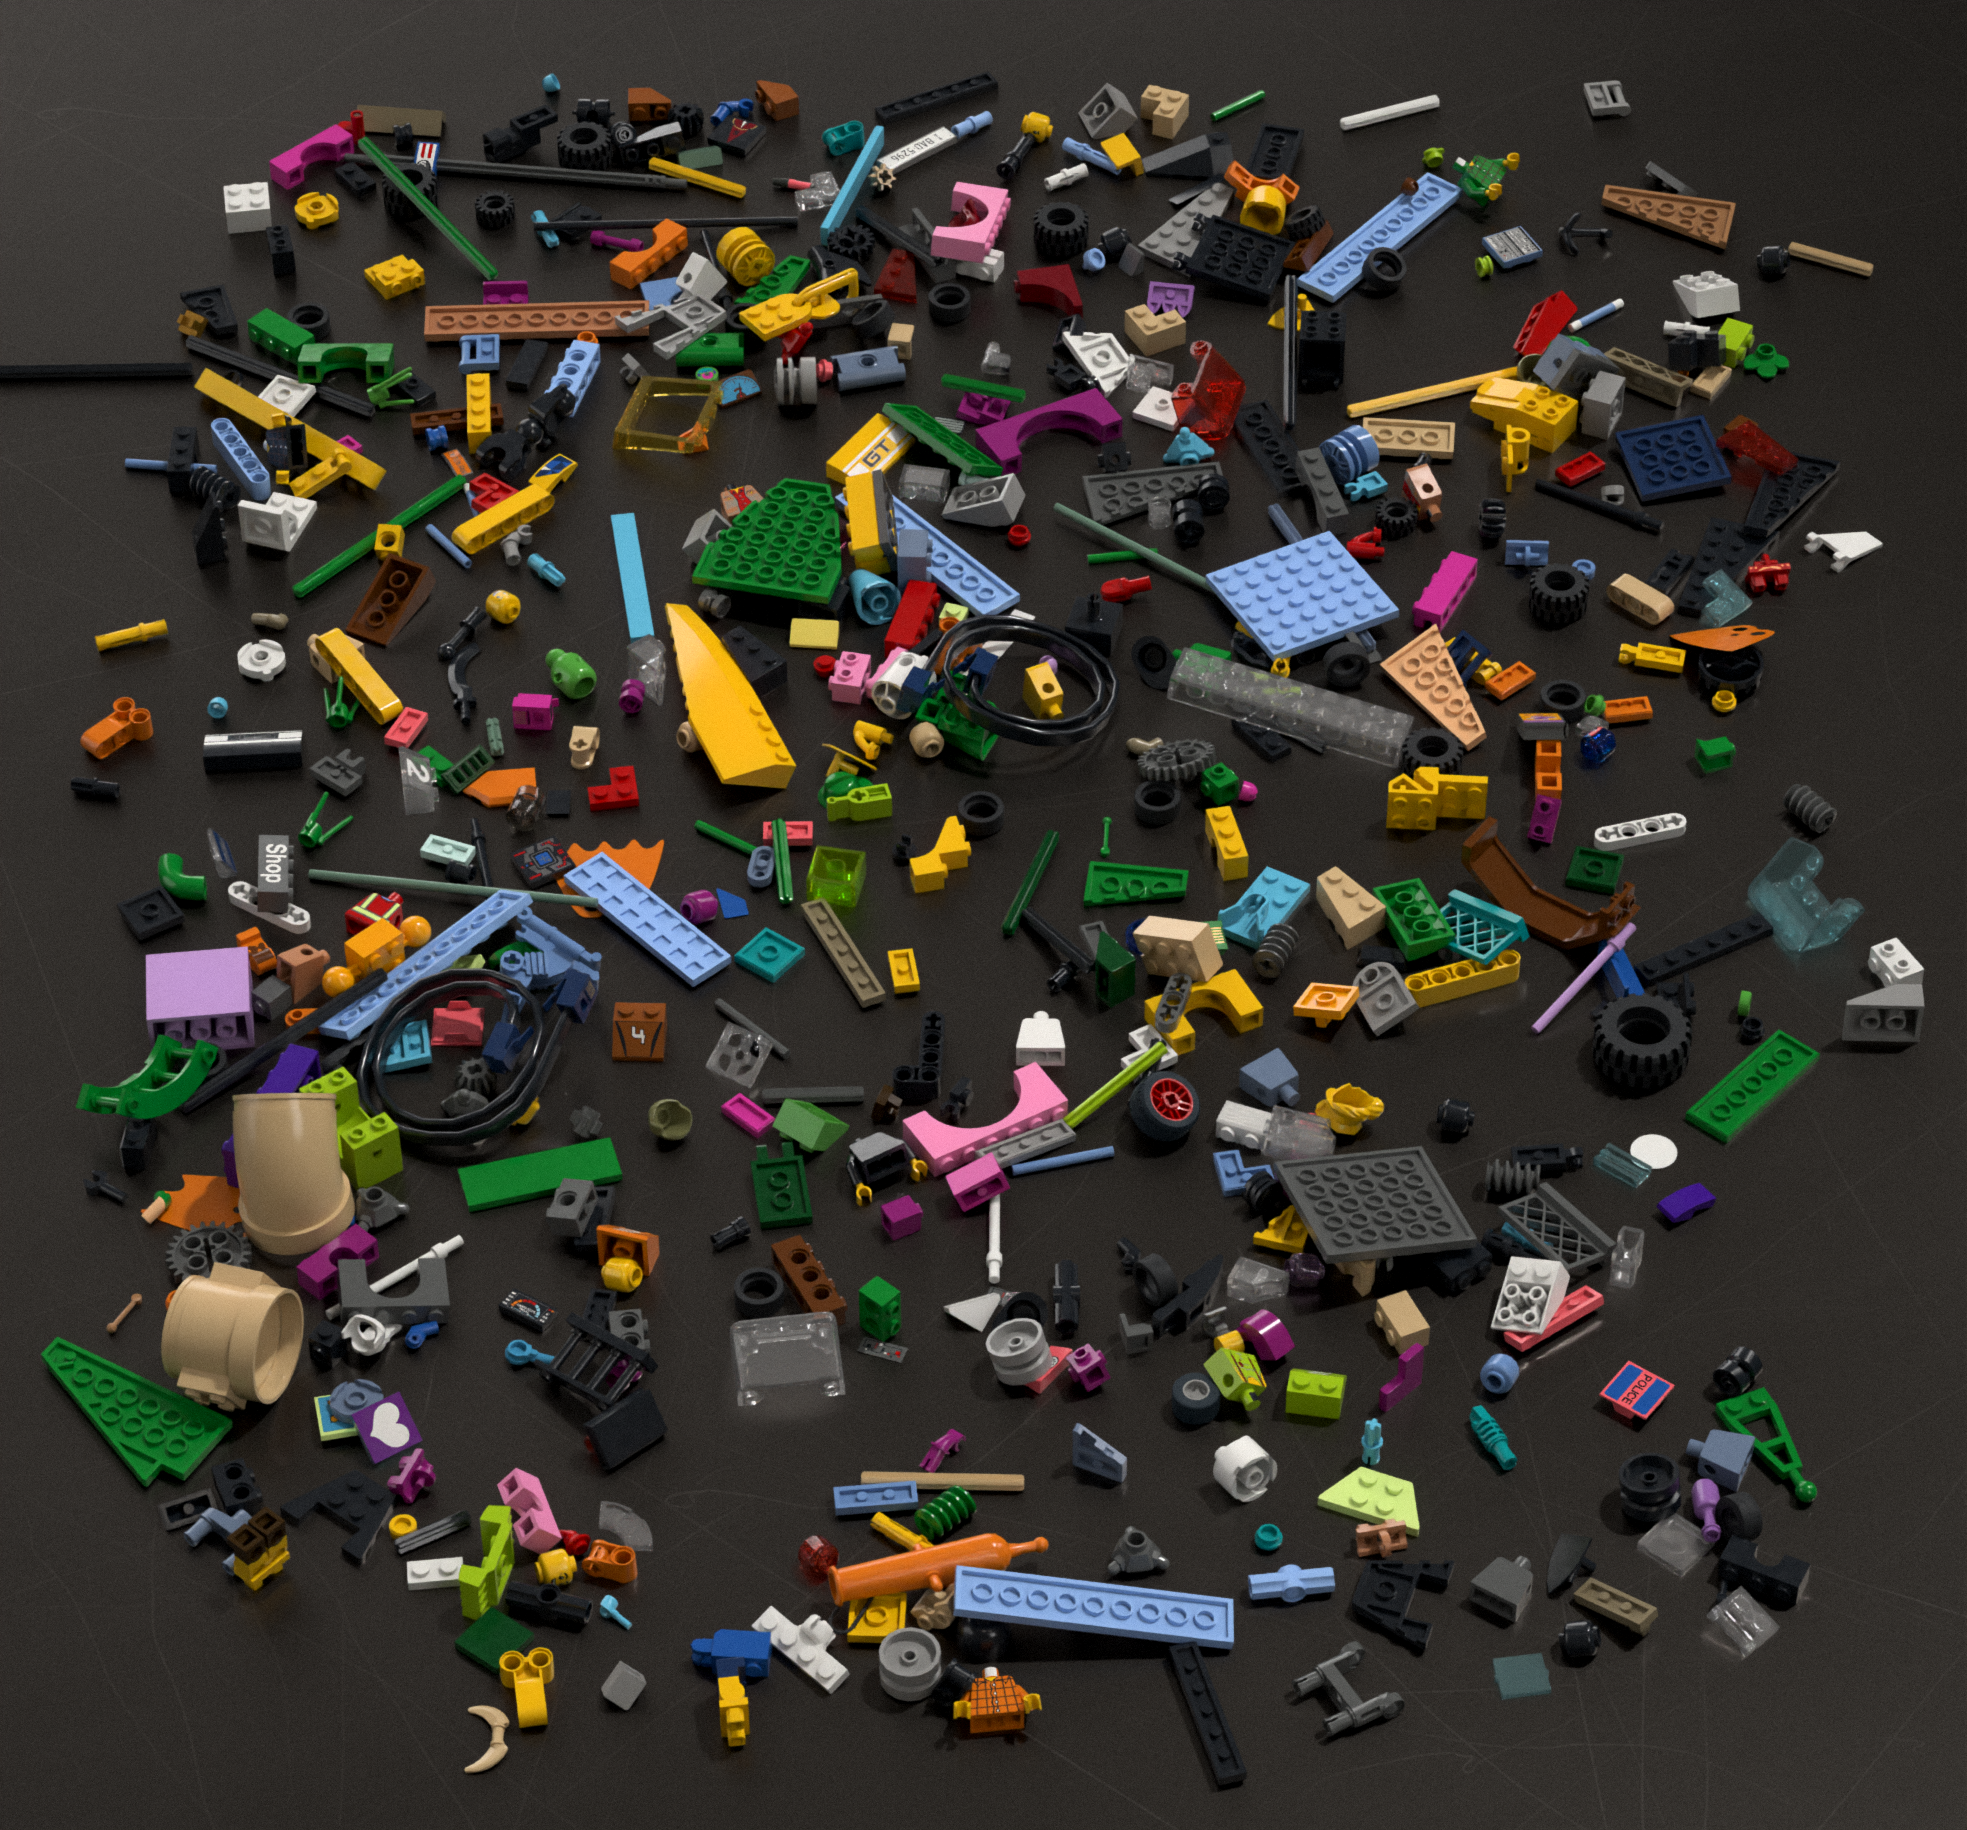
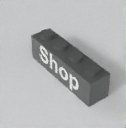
(275, 873)

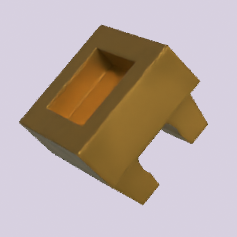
(192, 324)

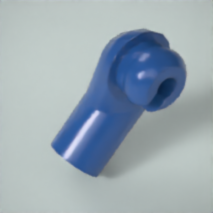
(419, 1332)

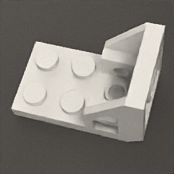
(277, 522)

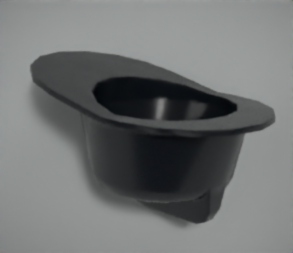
(1153, 661)
(1023, 1306)

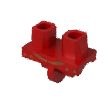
(1767, 571)

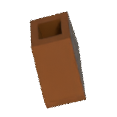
(778, 99)
(647, 105)

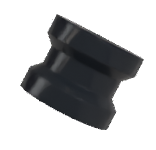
(403, 134)

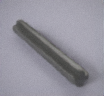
(813, 1094)

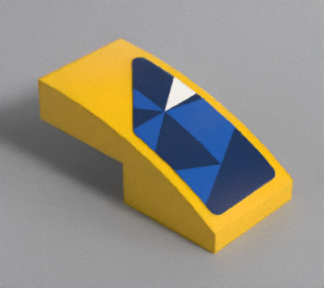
(553, 471)

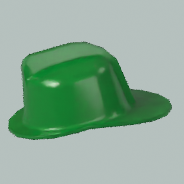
(839, 785)

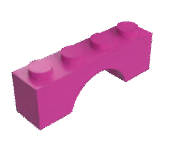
(327, 145)

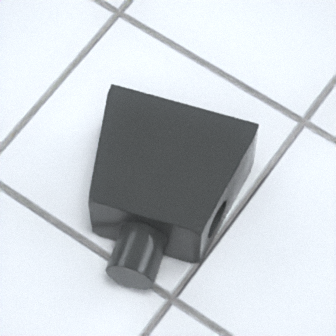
(1503, 1587)

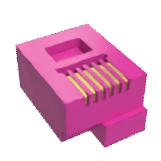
(533, 711)

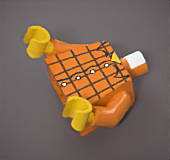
(995, 1703)

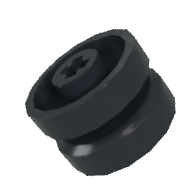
(1650, 1487)

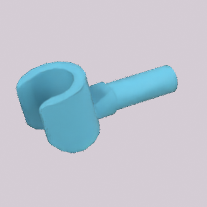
(608, 1608)

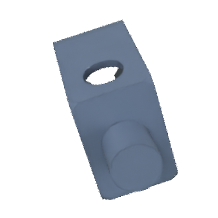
(1271, 1079)
(1723, 1457)

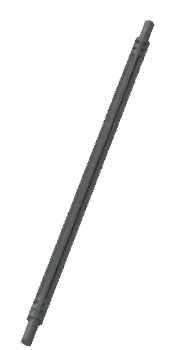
(535, 172)

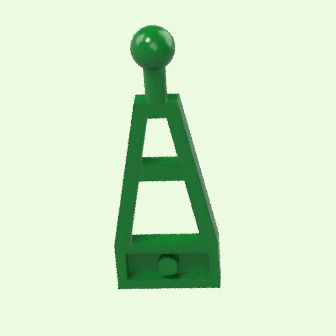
(1758, 1405)

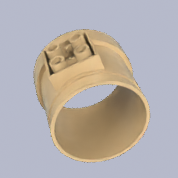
(232, 1337)

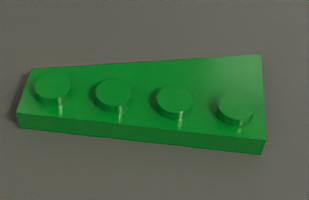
(782, 281)

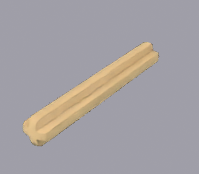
(1830, 259)

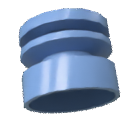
(1350, 454)

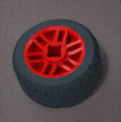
(1164, 1106)

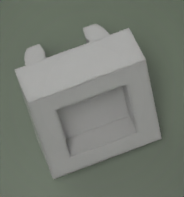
(633, 369)

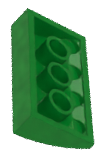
(1414, 918)

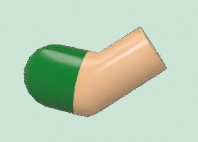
(161, 1202)

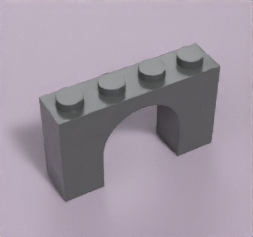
(424, 1305)

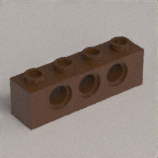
(807, 1278)

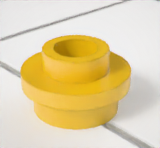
(1724, 701)

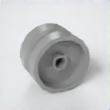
(1019, 1351)
(909, 1664)

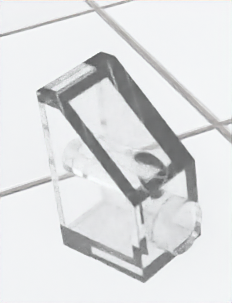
(1256, 1281)

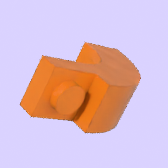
(1245, 182)

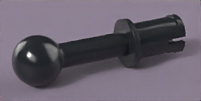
(447, 651)

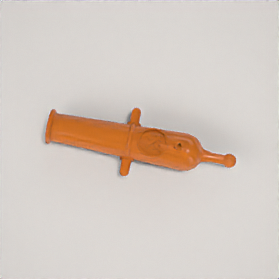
(925, 1567)

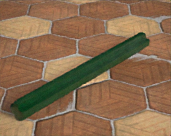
(1030, 882)

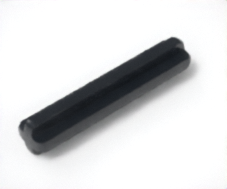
(432, 1531)

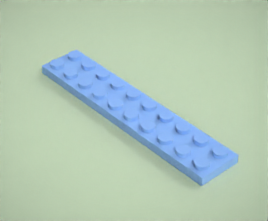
(1388, 228)
(954, 568)
(429, 960)
(1093, 1607)

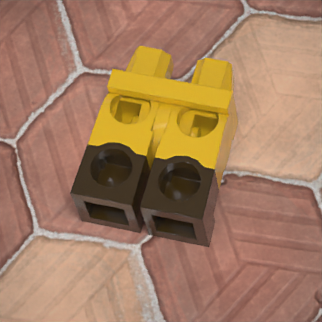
(259, 1547)

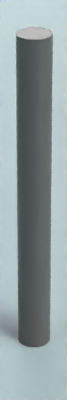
(748, 1025)

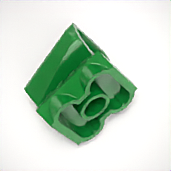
(965, 734)

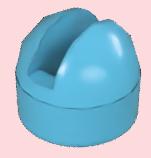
(550, 83)
(219, 708)

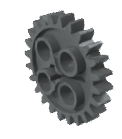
(1162, 762)
(188, 1252)

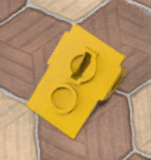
(1514, 451)

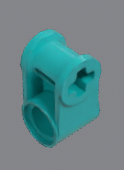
(846, 138)

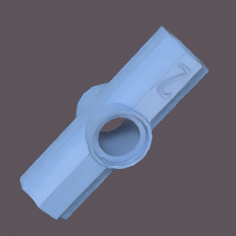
(1291, 1583)

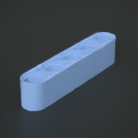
(241, 459)

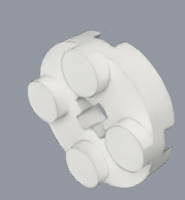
(251, 661)

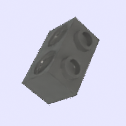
(630, 1327)

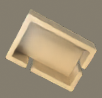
(1178, 947)

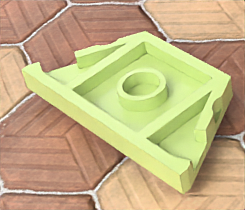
(1373, 1498)

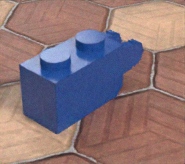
(752, 1645)

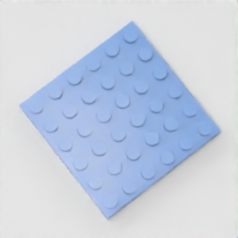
(1302, 596)

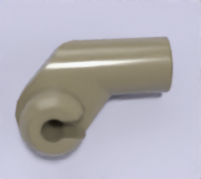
(271, 620)
(1139, 746)

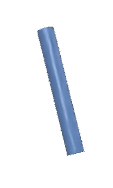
(448, 546)

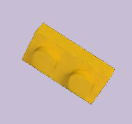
(903, 971)

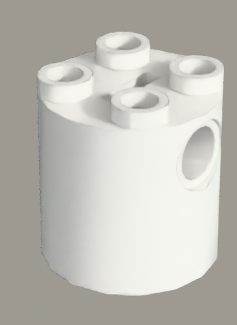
(888, 687)

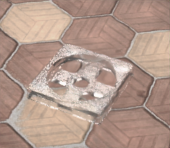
(722, 1047)

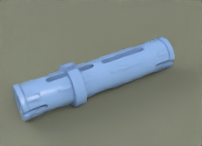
(1086, 153)

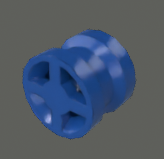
(436, 438)

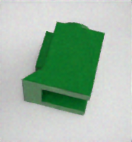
(1714, 754)

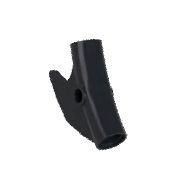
(829, 263)

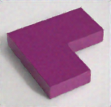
(1408, 1378)

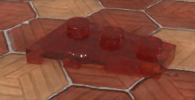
(898, 277)
(1756, 444)

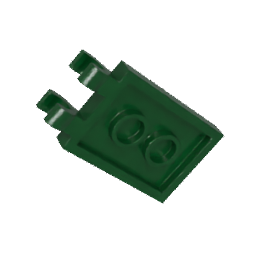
(780, 1188)

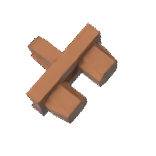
(1392, 1537)

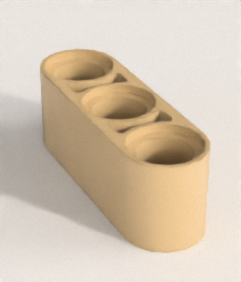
(1640, 599)

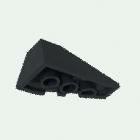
(1197, 157)

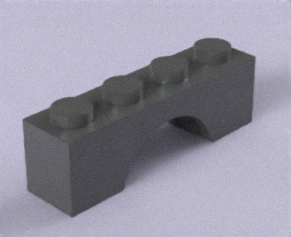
(1330, 507)

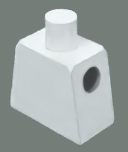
(699, 277)
(1040, 1041)

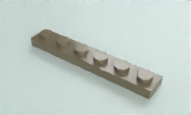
(843, 952)

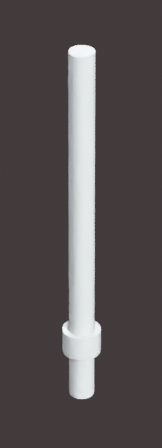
(438, 1251)
(994, 1257)

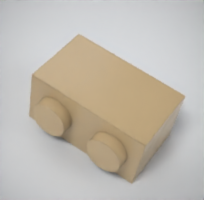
(1401, 1321)

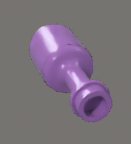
(1704, 1499)

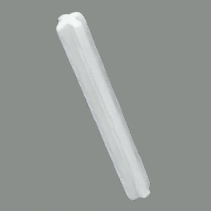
(1389, 112)

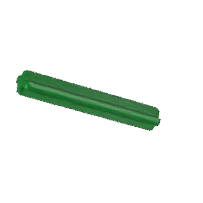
(983, 388)
(782, 861)

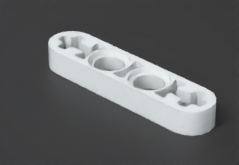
(1612, 836)
(244, 895)

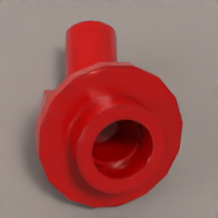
(575, 1543)

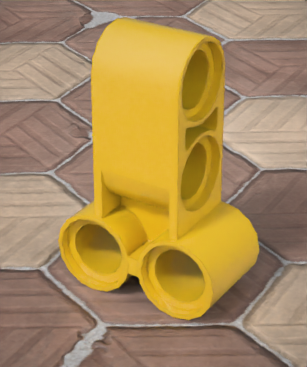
(528, 1679)

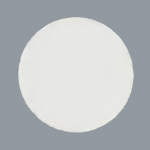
(1654, 1150)

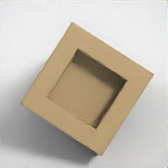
(901, 336)

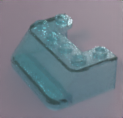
(1795, 904)

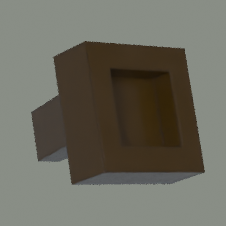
(886, 1104)

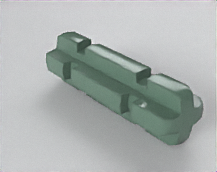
(494, 737)

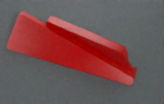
(1544, 324)

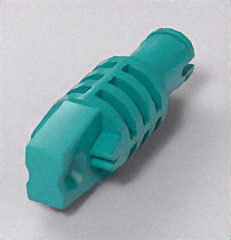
(1492, 1437)

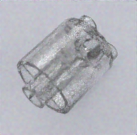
(1297, 1135)

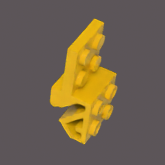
(1433, 795)

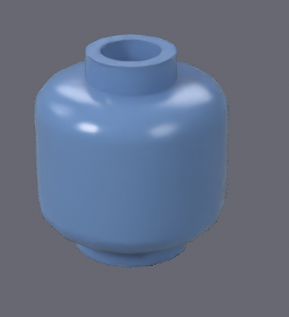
(1499, 1373)

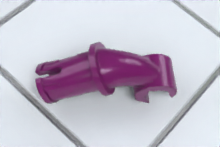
(940, 1449)

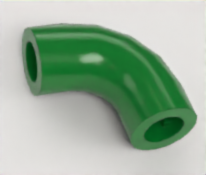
(177, 883)

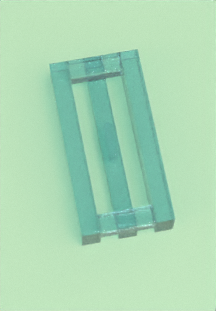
(1625, 1163)

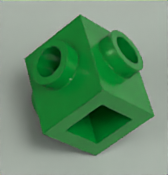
(1219, 784)

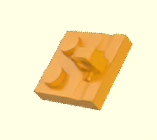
(1326, 1002)

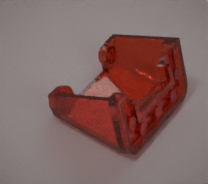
(1214, 397)

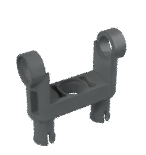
(1352, 1709)

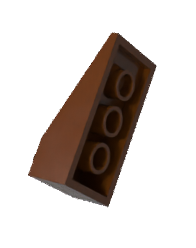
(391, 599)

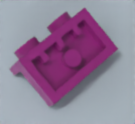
(505, 292)

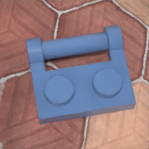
(486, 353)

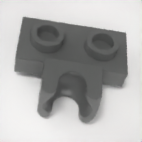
(341, 775)

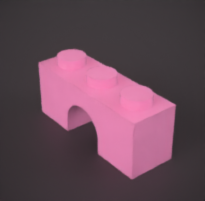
(525, 1495)

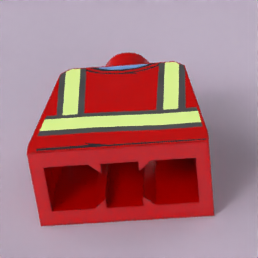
(373, 909)

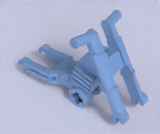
(544, 968)

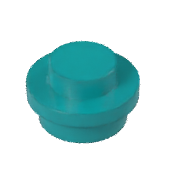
(1268, 1537)

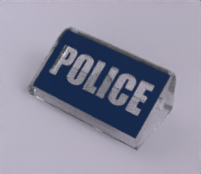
(221, 855)

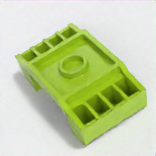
(485, 1585)

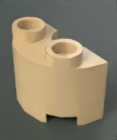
(1363, 1273)
(935, 1609)

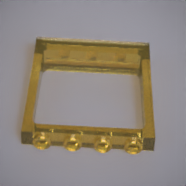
(652, 386)

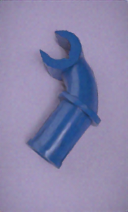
(727, 108)

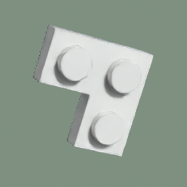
(1141, 1040)

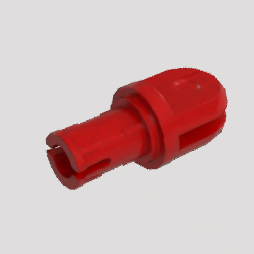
(1123, 589)

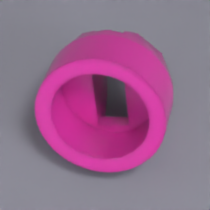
(1248, 792)

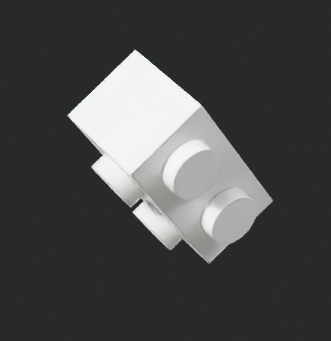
(1894, 964)

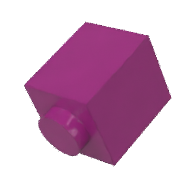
(901, 1217)

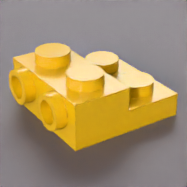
(395, 276)

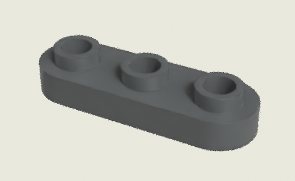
(1669, 181)

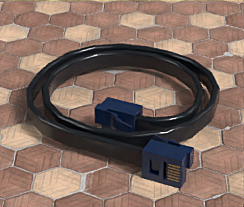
(981, 670)
(572, 996)

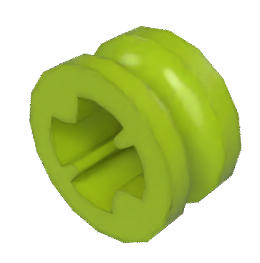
(1484, 266)

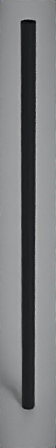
(650, 224)

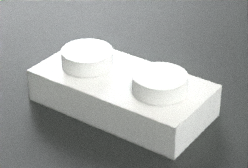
(434, 1573)

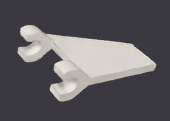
(1846, 545)

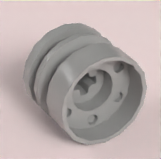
(796, 381)

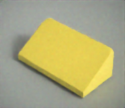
(814, 633)

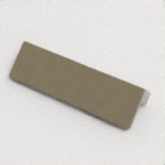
(422, 121)

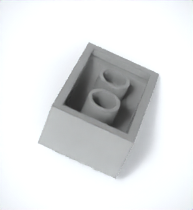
(986, 502)
(1885, 1015)

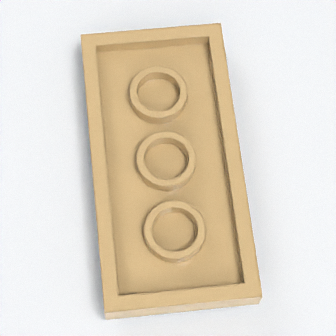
(1412, 437)

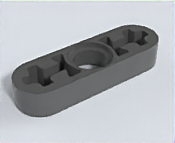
(1174, 1011)

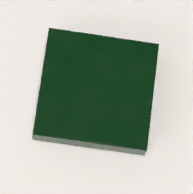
(1595, 870)
(492, 1637)

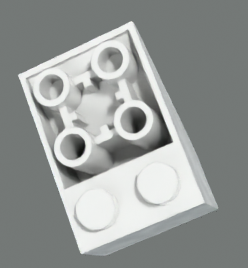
(1708, 294)
(1530, 1295)

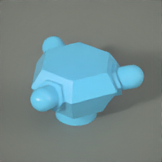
(1187, 449)

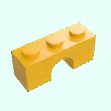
(1225, 836)

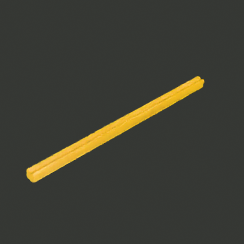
(1427, 393)

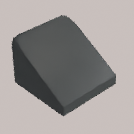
(1132, 261)

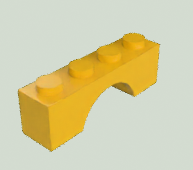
(478, 410)

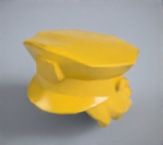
(1348, 1108)

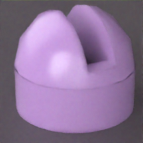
(1051, 661)

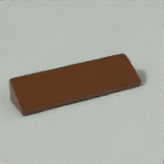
(1308, 249)

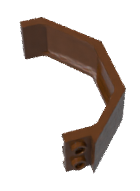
(1542, 912)

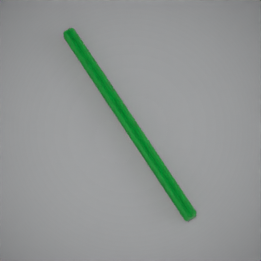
(428, 209)
(368, 543)

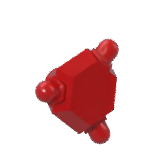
(794, 340)

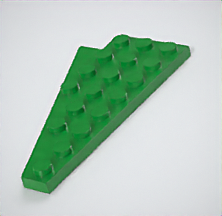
(137, 1417)

